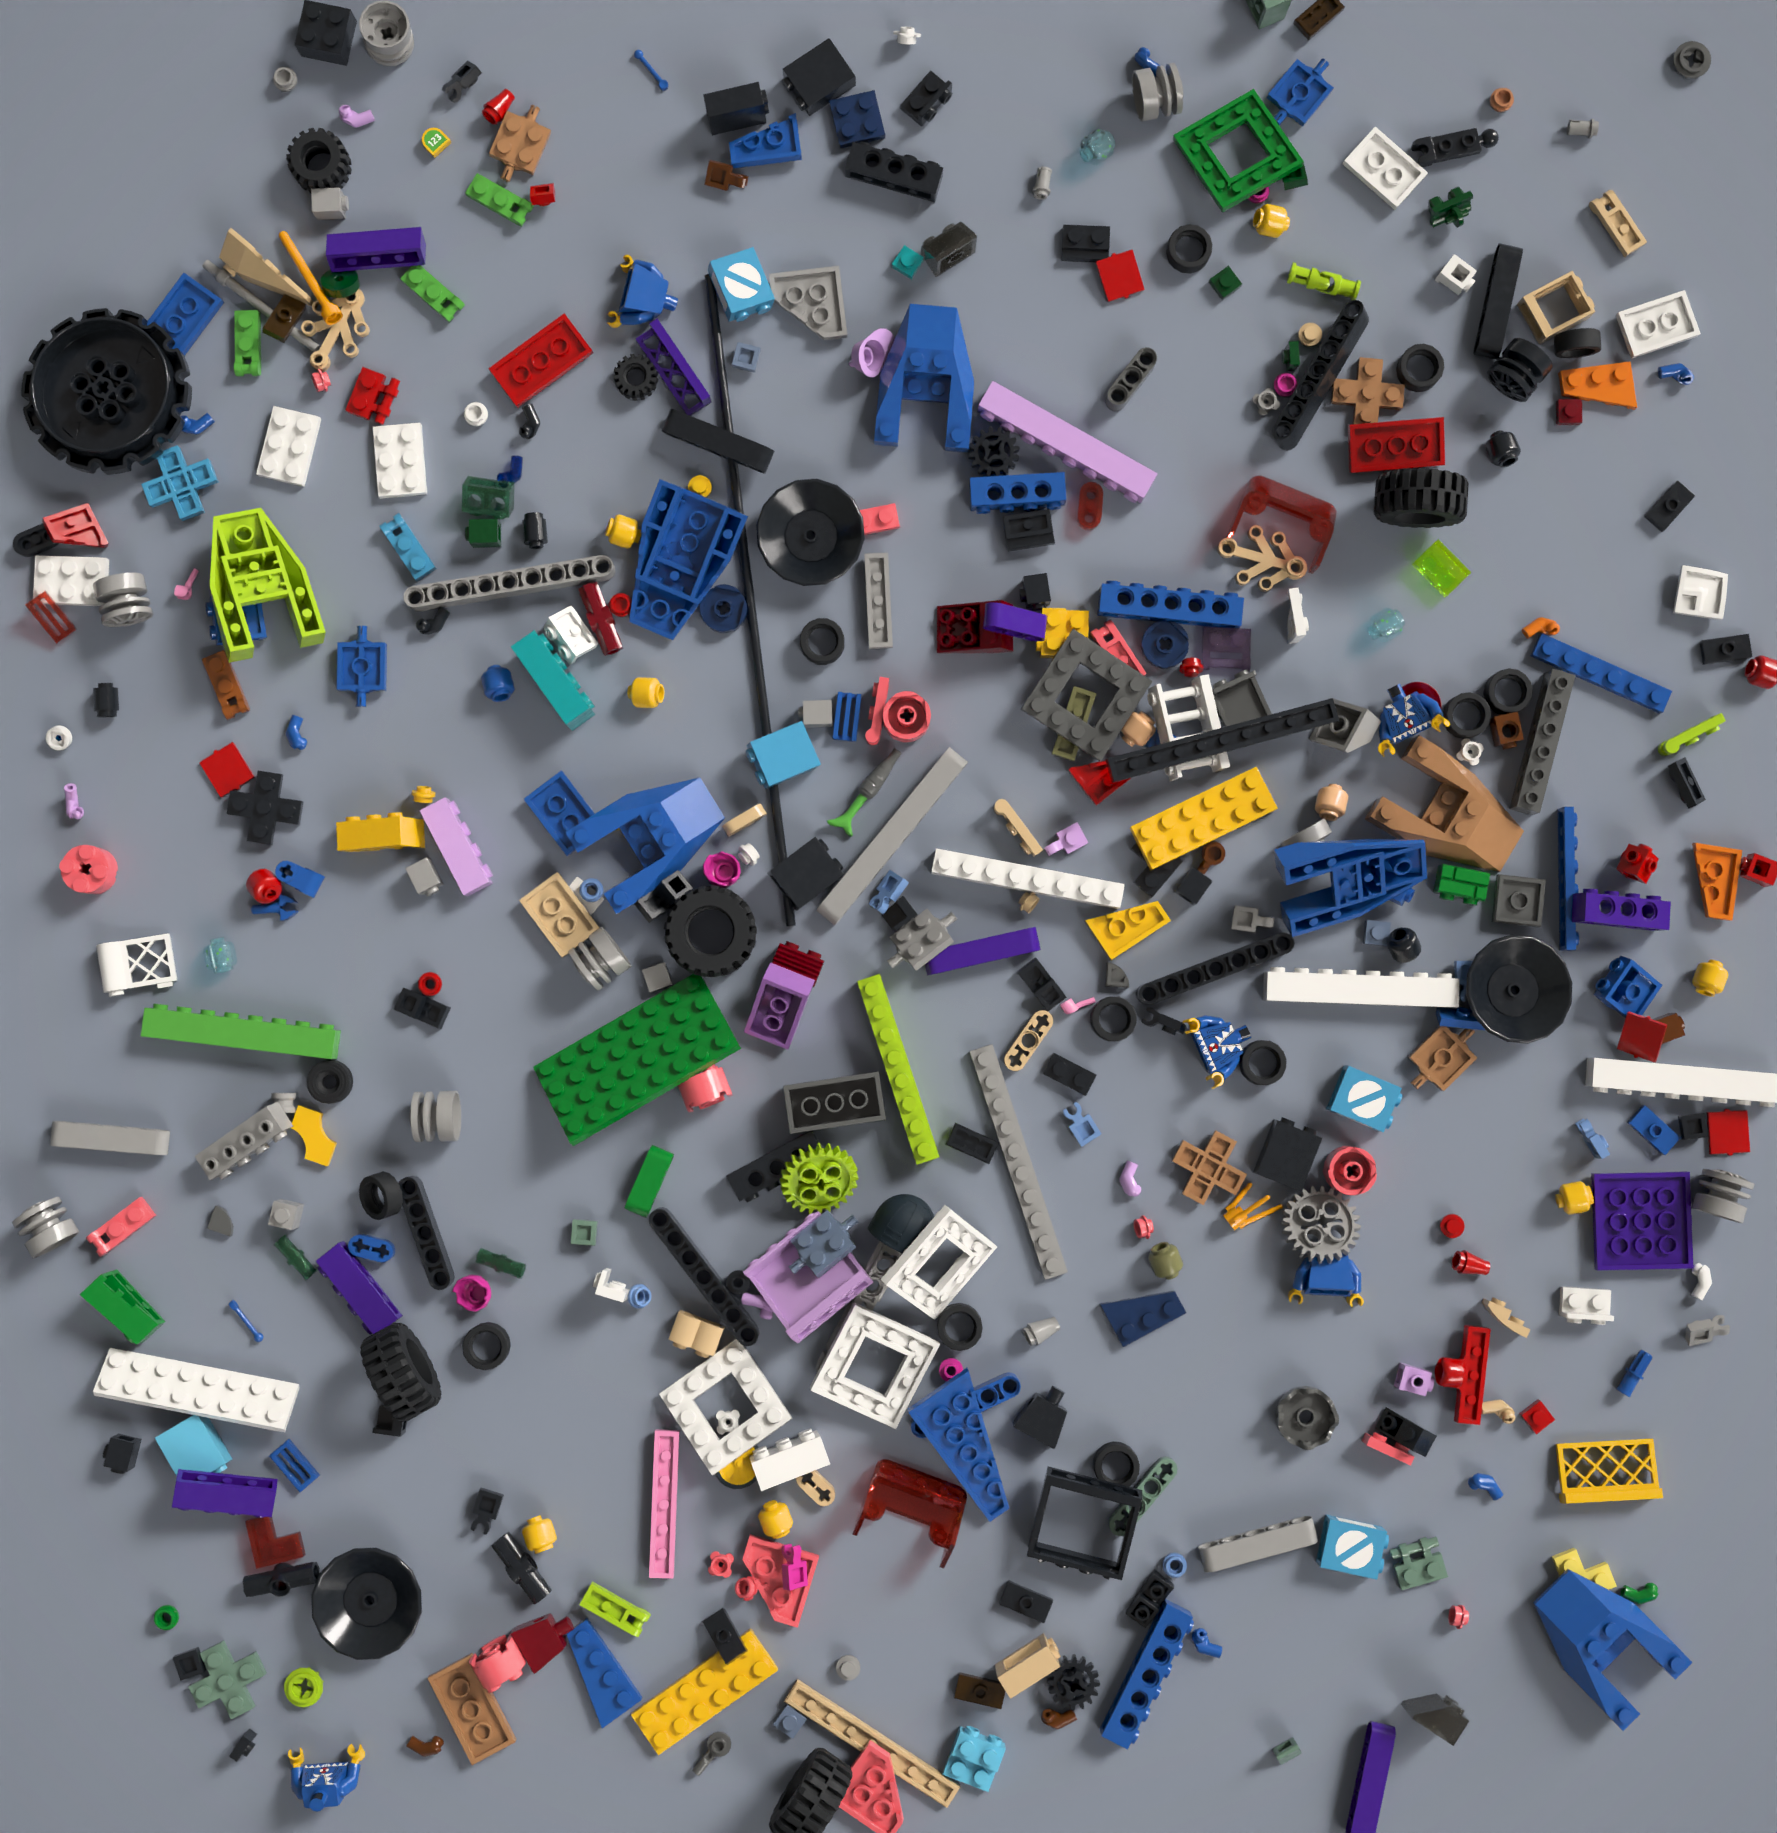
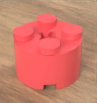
(916, 707)
(102, 870)
(705, 1089)
(1363, 1168)
(498, 1663)

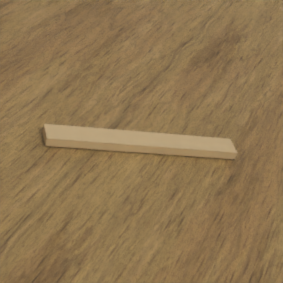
(858, 1734)

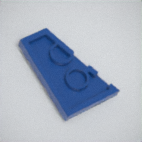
(769, 146)

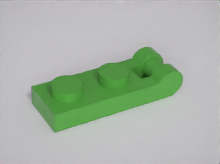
(498, 199)
(432, 292)
(247, 342)

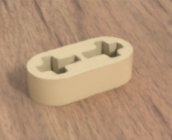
(744, 820)
(811, 1489)

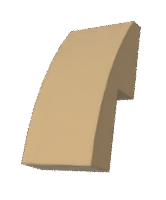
(1501, 1314)

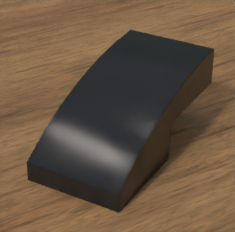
(1041, 984)
(422, 1008)

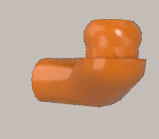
(1541, 625)

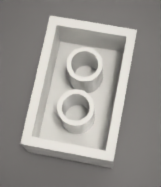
(789, 1459)

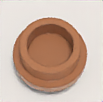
(1501, 99)

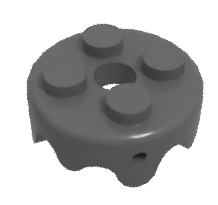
(1318, 1429)

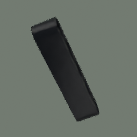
(1498, 301)
(718, 441)
(425, 1245)

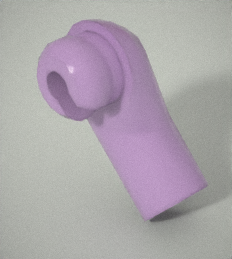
(354, 119)
(72, 804)
(1127, 1180)
(760, 1302)

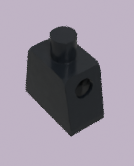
(1043, 1417)

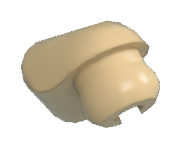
(1501, 1409)

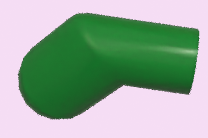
(1643, 1596)

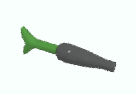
(867, 790)

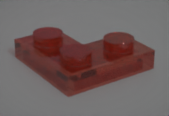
(269, 1548)

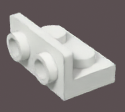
(569, 634)
(613, 1290)
(1585, 1304)

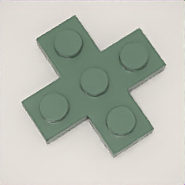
(227, 1679)

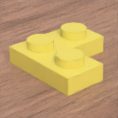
(1570, 1560)

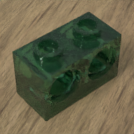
(487, 491)

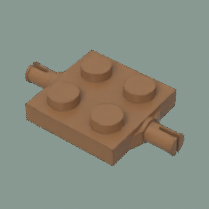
(520, 143)
(1442, 1057)

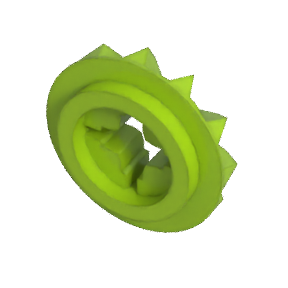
(294, 1692)

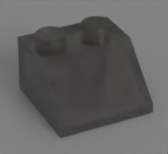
(949, 247)
(1438, 1715)

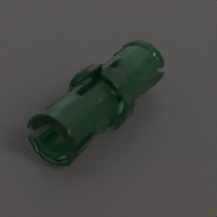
(295, 1257)
(500, 1263)

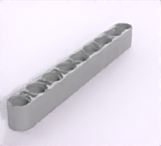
(498, 581)
(892, 836)

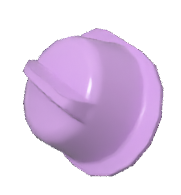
(871, 353)

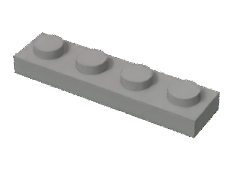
(878, 600)

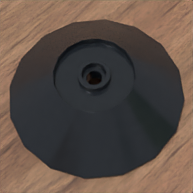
(807, 508)
(1540, 984)
(349, 1620)

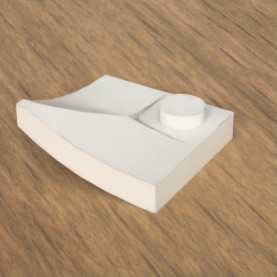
(1701, 593)
(1297, 624)

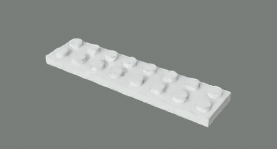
(196, 1390)

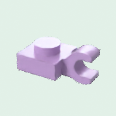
(1068, 839)

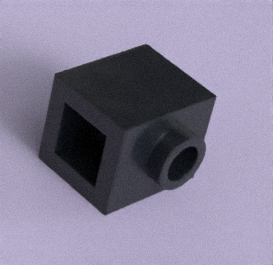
(1035, 591)
(121, 1453)

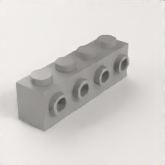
(244, 1141)

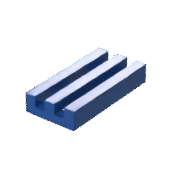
(849, 696)
(301, 1459)

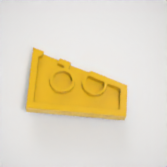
(1125, 928)

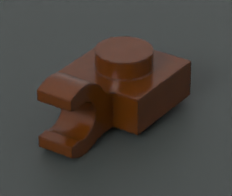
(720, 176)

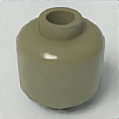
(1165, 1260)

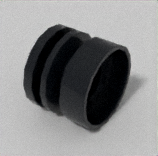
(1519, 369)

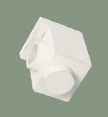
(1460, 269)

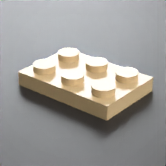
(559, 914)

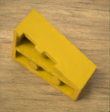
(379, 833)

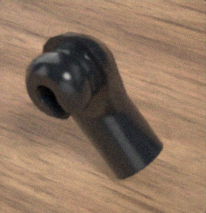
(532, 423)
(433, 625)

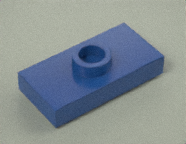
(1457, 1018)
(1653, 1130)

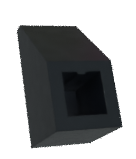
(1405, 1432)

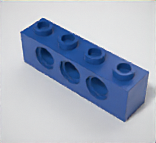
(1052, 482)

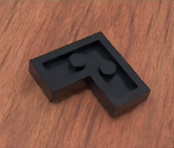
(1152, 880)

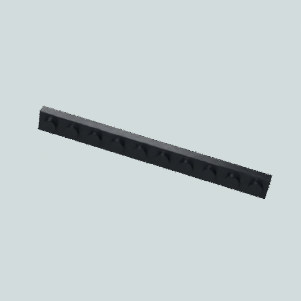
(1222, 740)

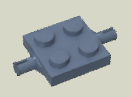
(823, 1244)

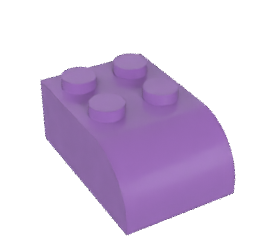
(779, 1006)

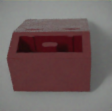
(962, 630)

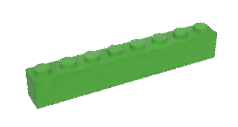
(241, 1033)

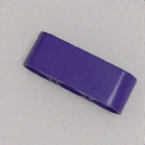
(1014, 621)

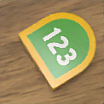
(435, 141)

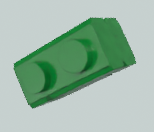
(1461, 883)

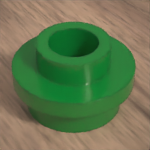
(159, 1617)

